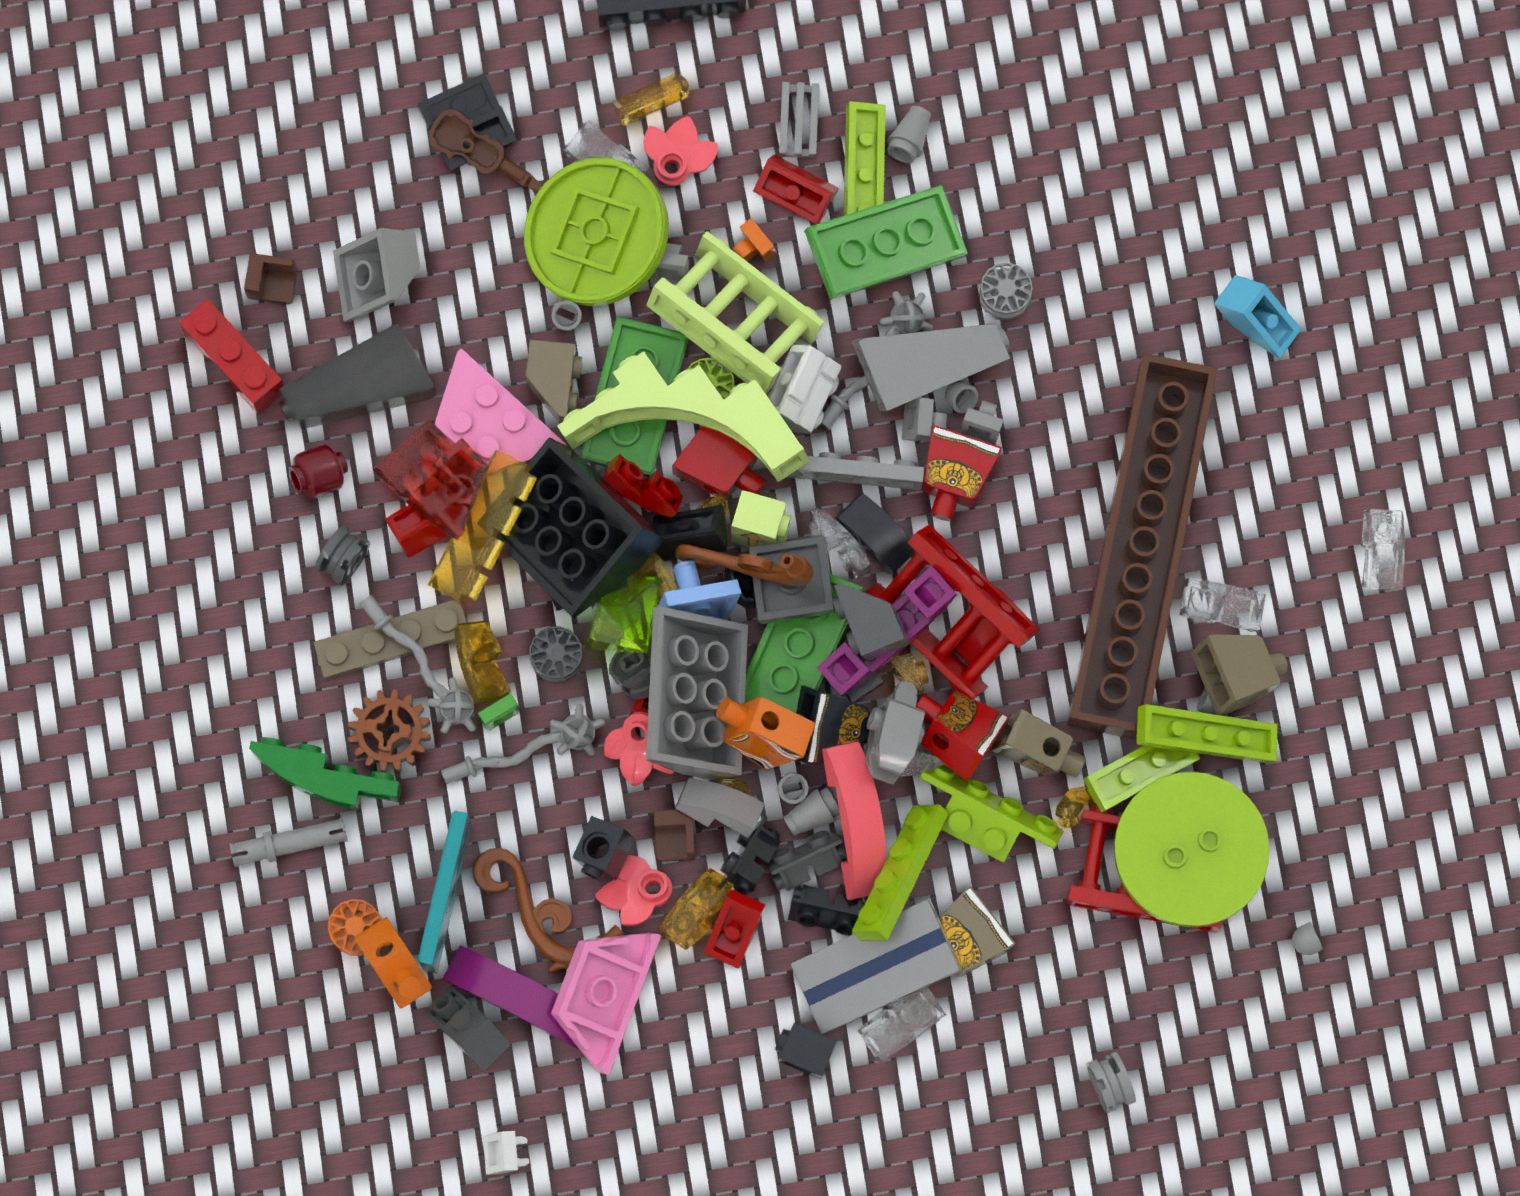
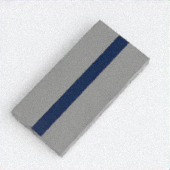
(867, 975)

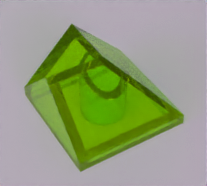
(624, 617)

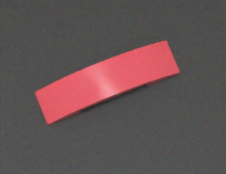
(859, 817)

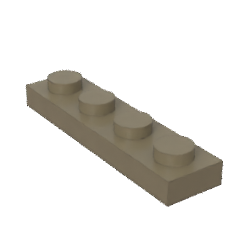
(371, 647)

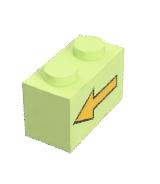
(759, 521)

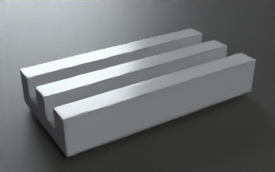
(799, 89)

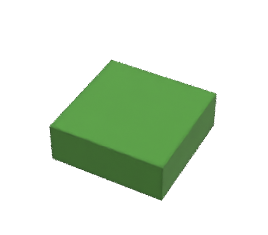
(499, 712)

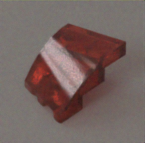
(435, 477)

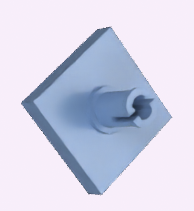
(710, 600)

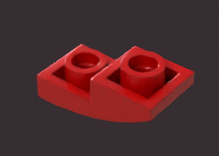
(653, 493)

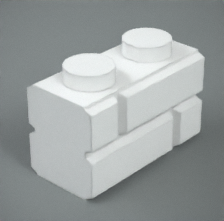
(804, 387)

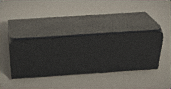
(694, 527)

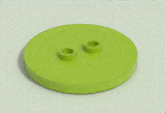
(596, 231)
(1191, 849)

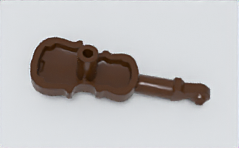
(455, 135)

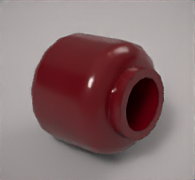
(318, 471)

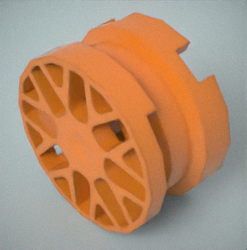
(350, 921)

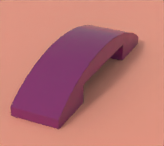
(917, 610)
(506, 990)

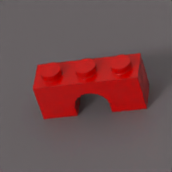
(232, 355)

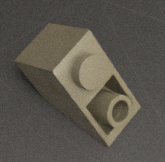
(551, 375)

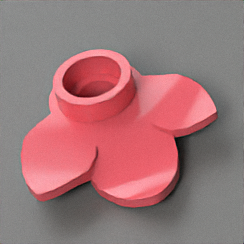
(678, 147)
(631, 749)
(630, 894)

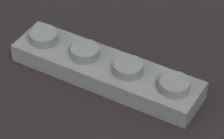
(863, 471)

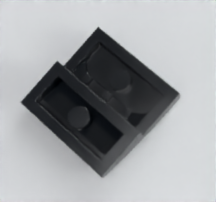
(476, 102)

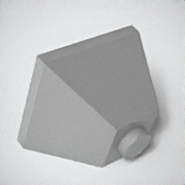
(375, 270)

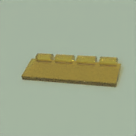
(492, 513)

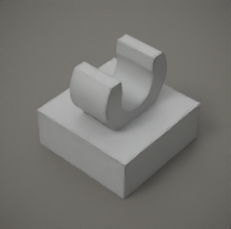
(672, 266)
(920, 419)
(982, 423)

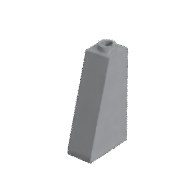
(921, 362)

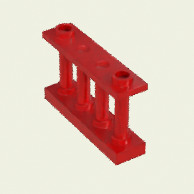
(984, 602)
(1088, 892)

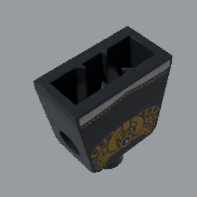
(836, 722)

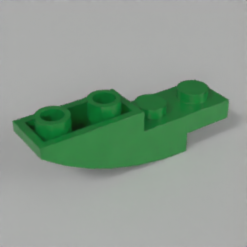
(309, 773)

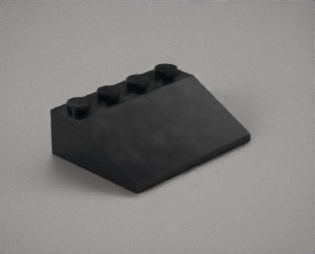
(577, 531)

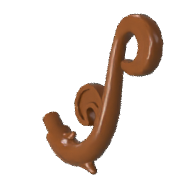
(792, 571)
(531, 917)

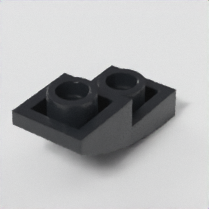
(876, 532)

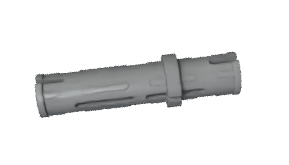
(288, 842)

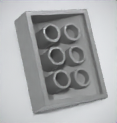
(691, 672)

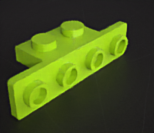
(986, 818)

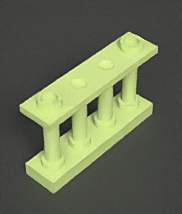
(716, 338)

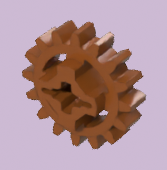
(406, 733)

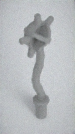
(904, 317)
(454, 704)
(574, 733)

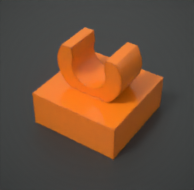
(754, 243)

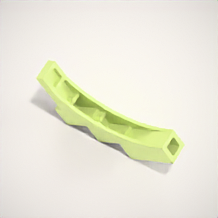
(643, 395)

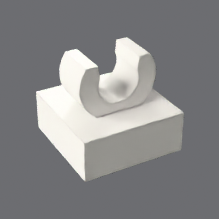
(502, 1153)

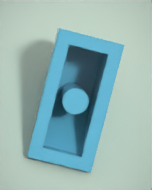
(1257, 314)

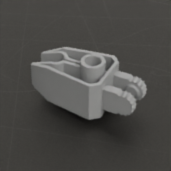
(894, 733)

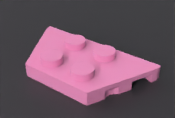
(488, 415)
(603, 992)

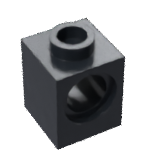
(596, 835)
(805, 1050)

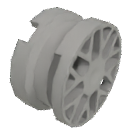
(1005, 291)
(1111, 1082)

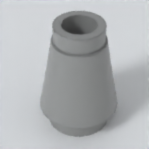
(909, 136)
(813, 812)

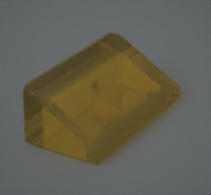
(651, 98)

